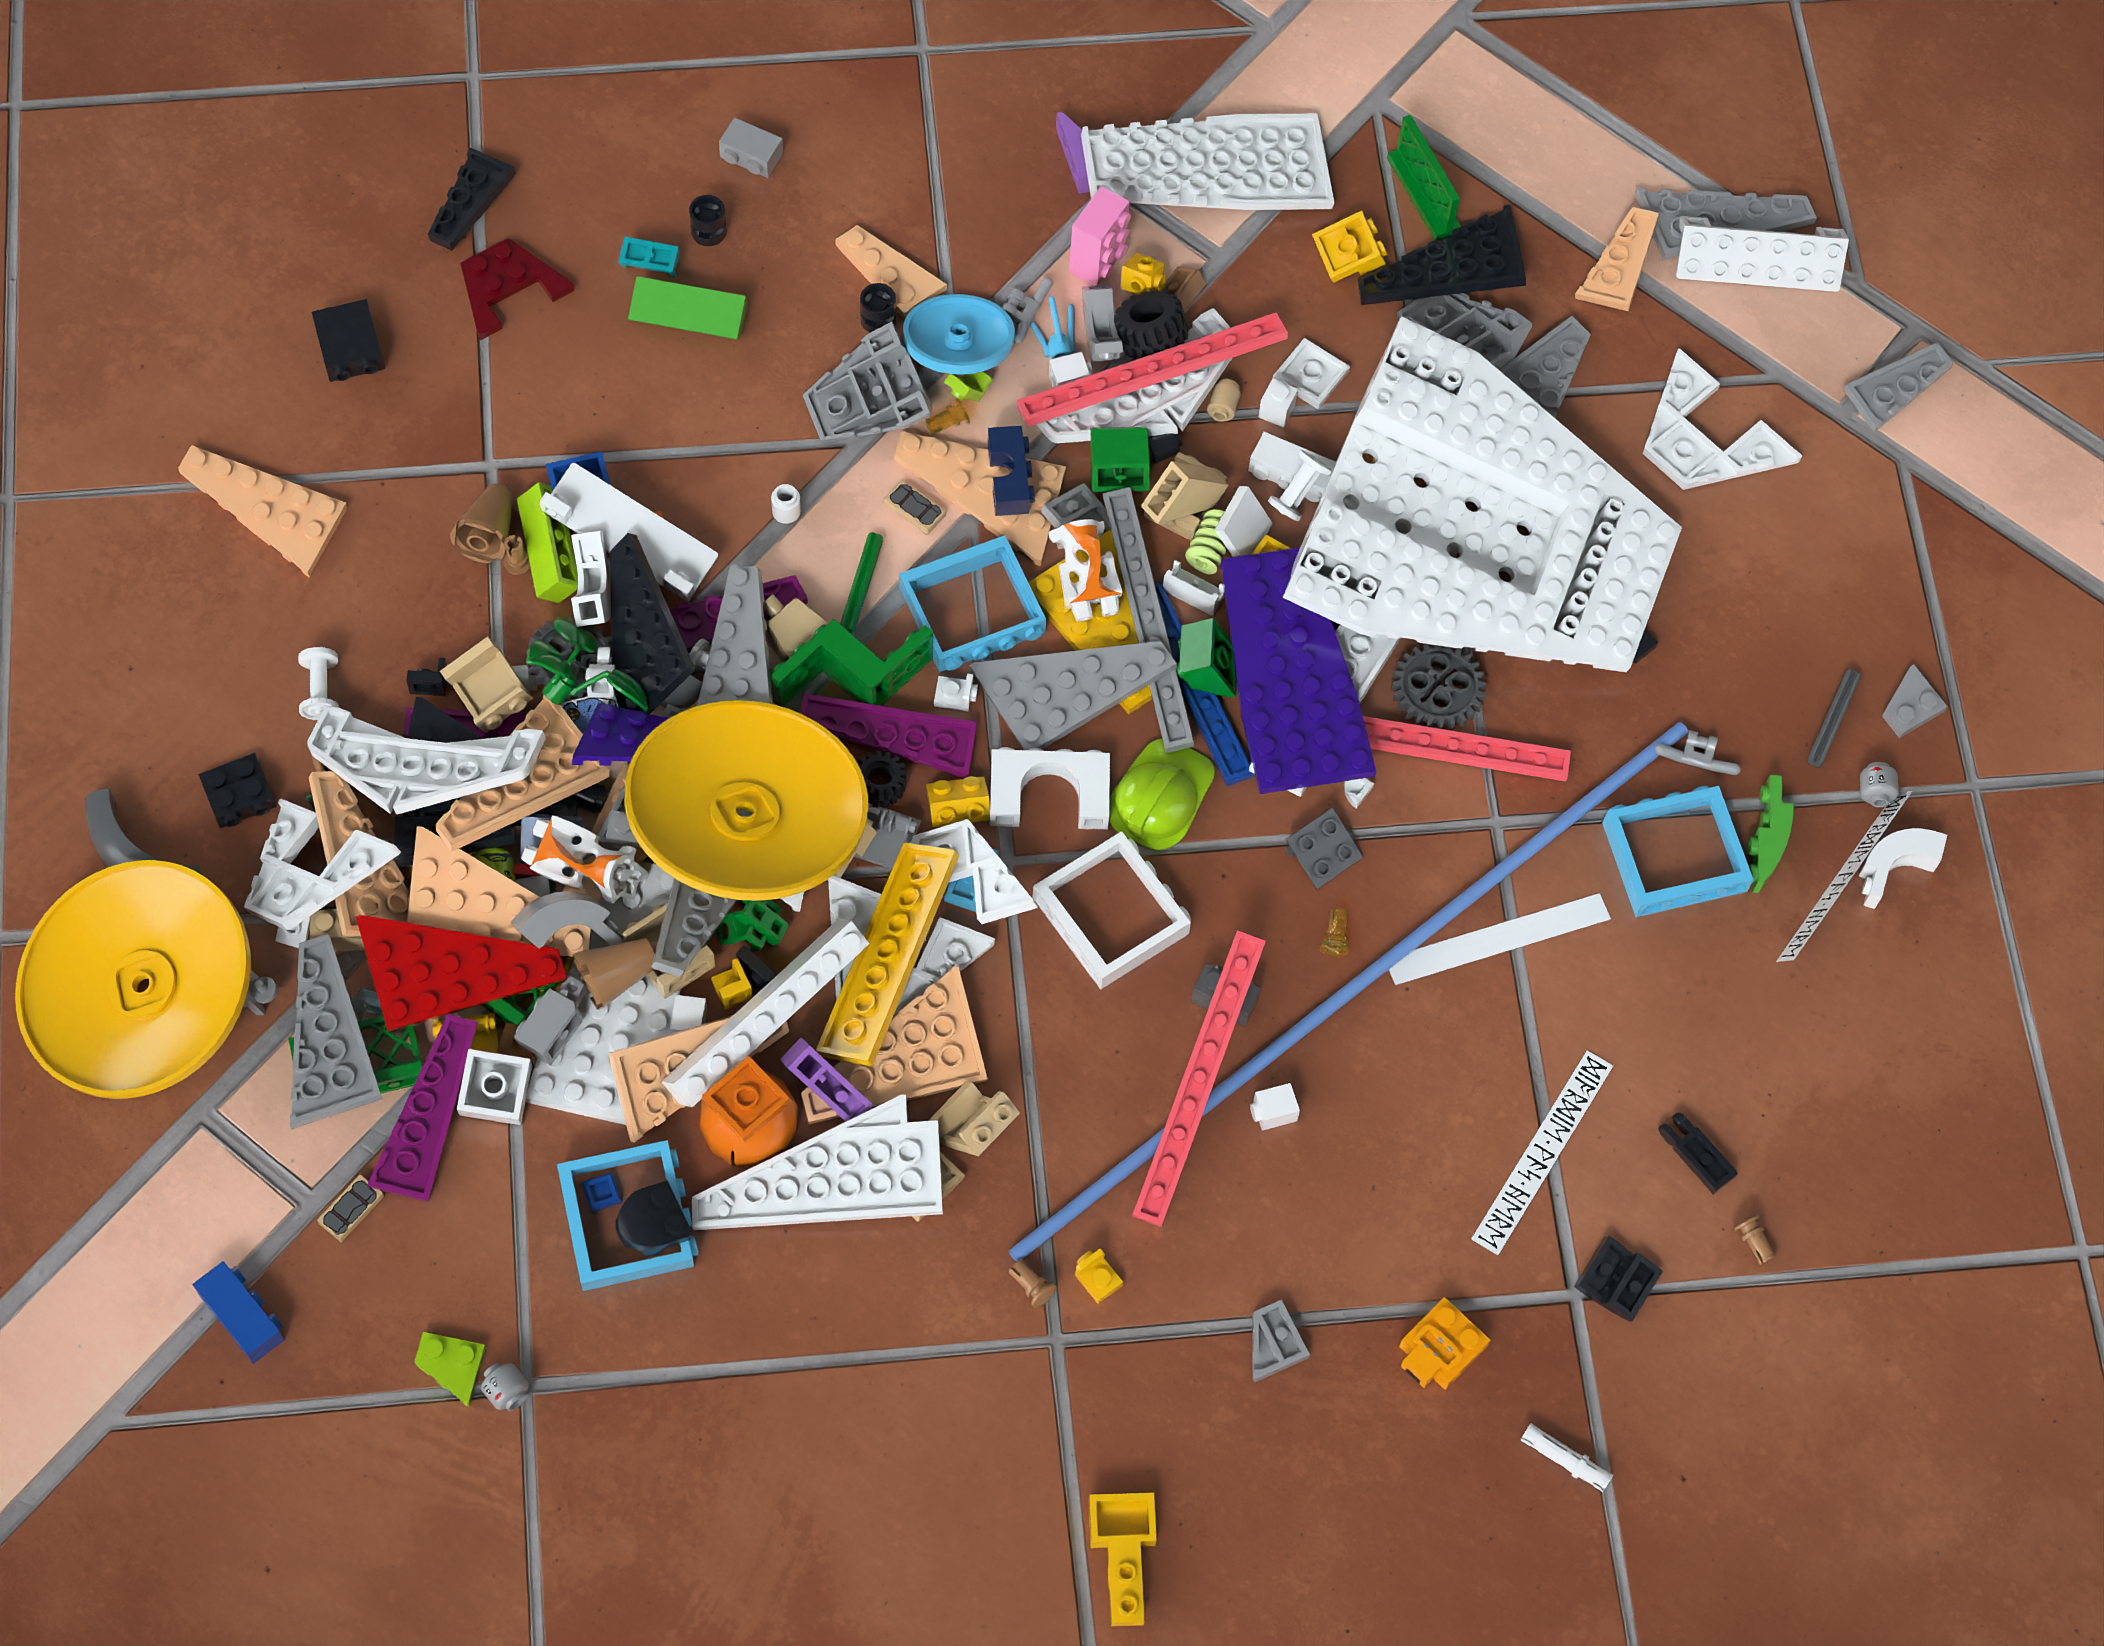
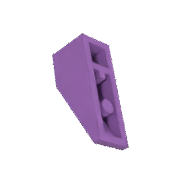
(1072, 145)
(825, 1081)

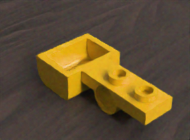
(1123, 1526)

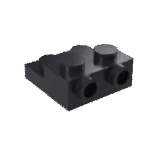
(237, 791)

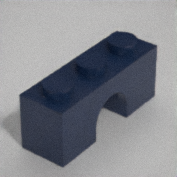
(1008, 449)

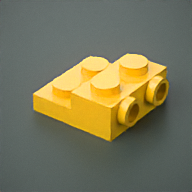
(1350, 247)

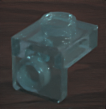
(366, 1001)

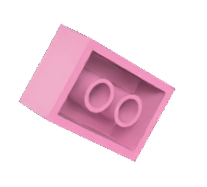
(1099, 236)

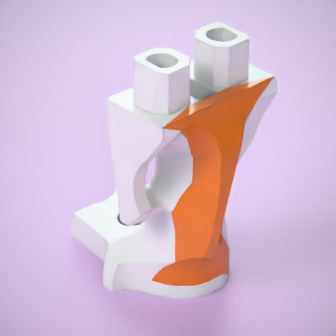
(1091, 586)
(559, 853)

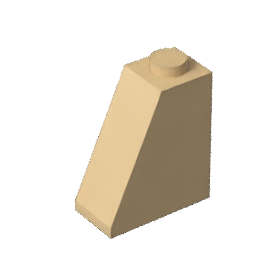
(1183, 492)

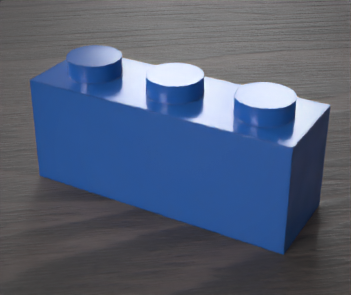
(239, 1311)

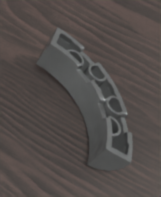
(106, 833)

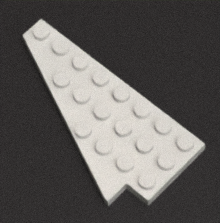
(851, 1172)

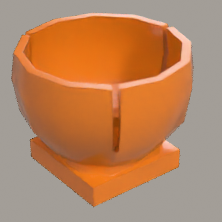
(748, 1115)

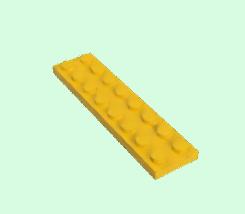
(885, 965)

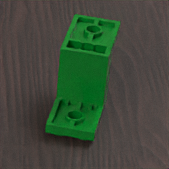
(851, 665)

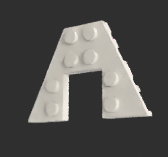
(1687, 453)
(995, 887)
(290, 894)
(948, 946)

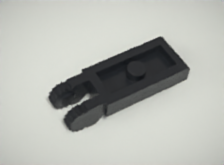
(1699, 1154)

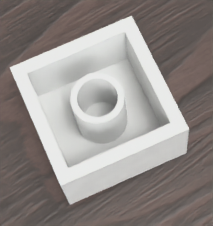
(494, 1087)

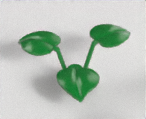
(564, 681)

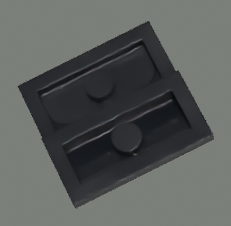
(1618, 1278)

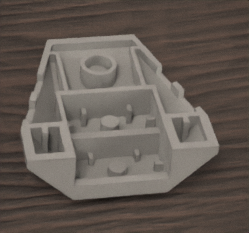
(1476, 325)
(869, 390)

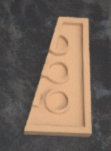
(1621, 263)
(887, 266)

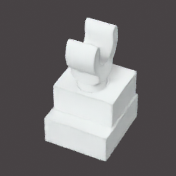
(602, 687)

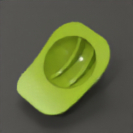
(1160, 795)

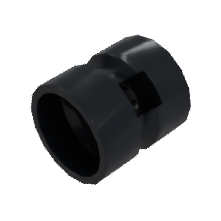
(707, 220)
(877, 306)

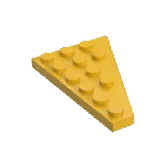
(1099, 630)

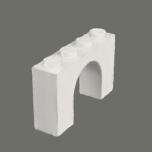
(1084, 770)

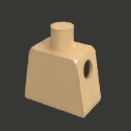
(789, 625)

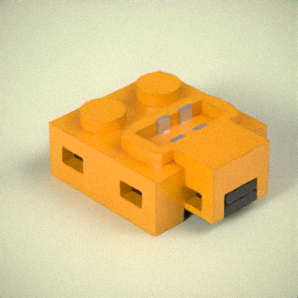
(1442, 1346)

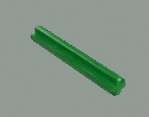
(861, 582)

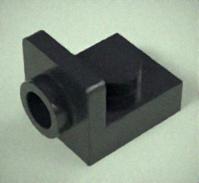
(428, 682)

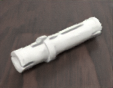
(1566, 1457)

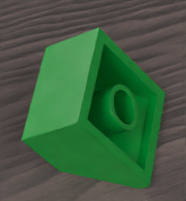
(1207, 658)

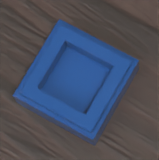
(601, 1192)

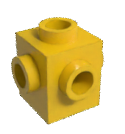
(1142, 274)

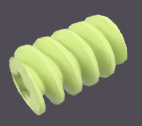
(1207, 546)

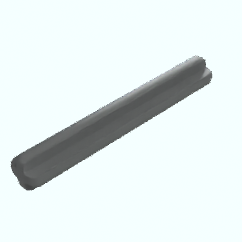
(1833, 718)

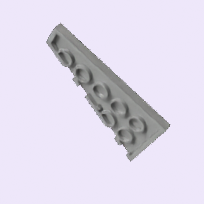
(1722, 210)
(739, 652)
(687, 926)
(329, 1050)

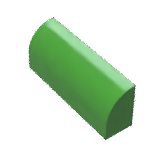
(688, 308)

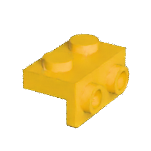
(958, 801)

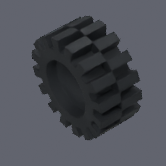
(888, 767)

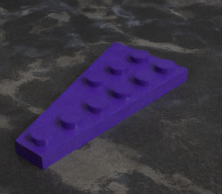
(614, 734)

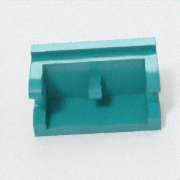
(649, 255)

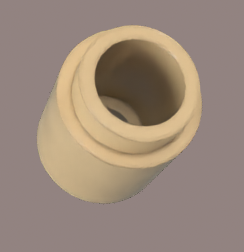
(1224, 400)

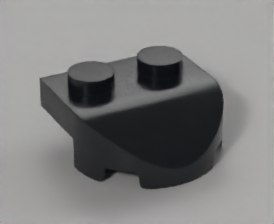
(652, 1220)

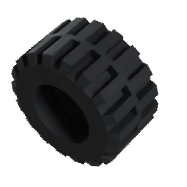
(1150, 323)

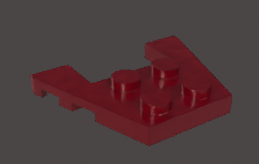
(501, 273)

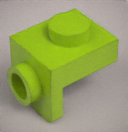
(969, 386)

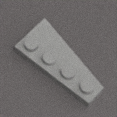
(1893, 387)

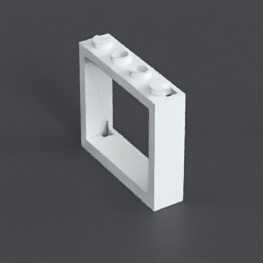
(1074, 937)

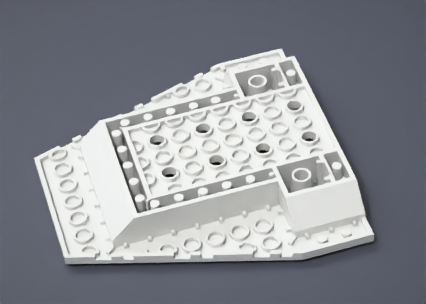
(1474, 436)

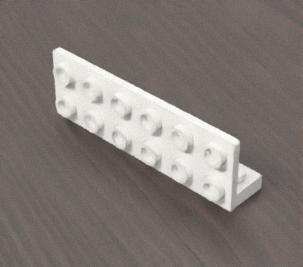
(1761, 256)
(593, 505)

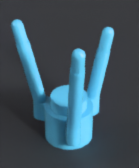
(1059, 344)

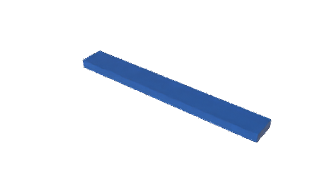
(1206, 708)

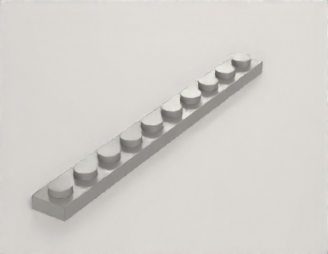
(1147, 615)

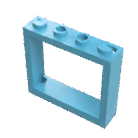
(958, 565)
(1685, 894)
(631, 1271)

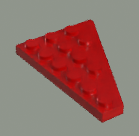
(442, 971)

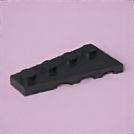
(472, 194)
(406, 829)

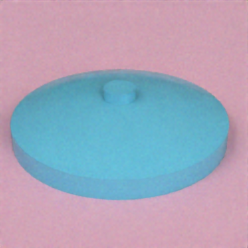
(958, 334)

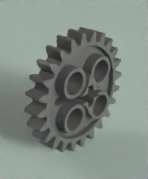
(580, 664)
(1457, 702)

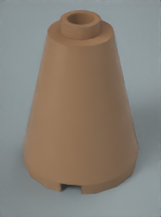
(485, 525)
(614, 968)

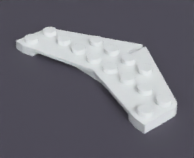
(1150, 405)
(418, 772)

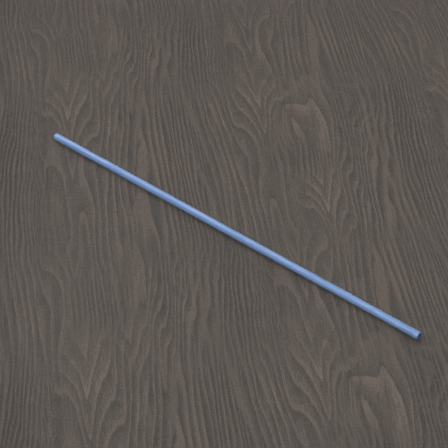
(1354, 987)

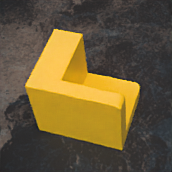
(732, 986)

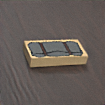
(914, 507)
(350, 1208)

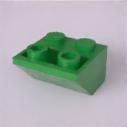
(1119, 458)

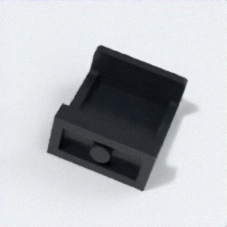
(348, 340)

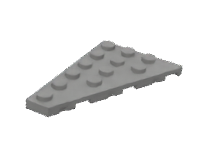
(1549, 365)
(1061, 691)

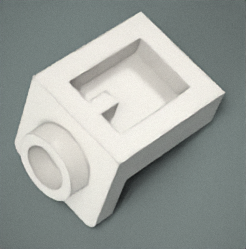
(955, 693)

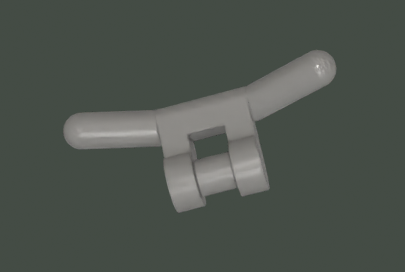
(1030, 305)
(1698, 759)

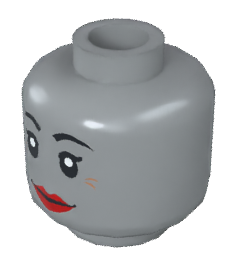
(1879, 784)
(505, 1386)

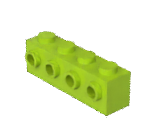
(547, 547)

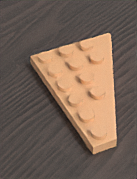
(966, 479)
(548, 782)
(472, 898)
(924, 1052)

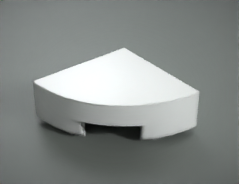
(1357, 790)

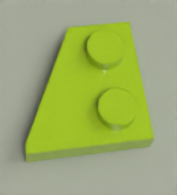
(451, 1363)

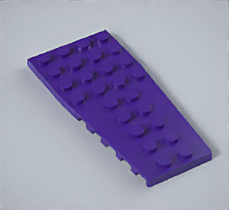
(1291, 681)

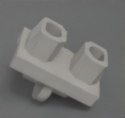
(260, 991)

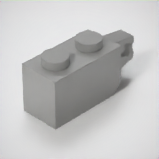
(552, 1021)

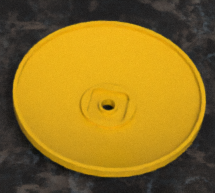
(752, 758)
(85, 968)

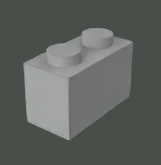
(751, 147)

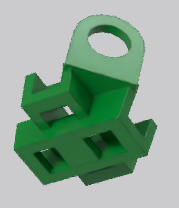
(743, 922)

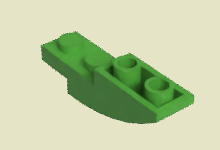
(1772, 835)

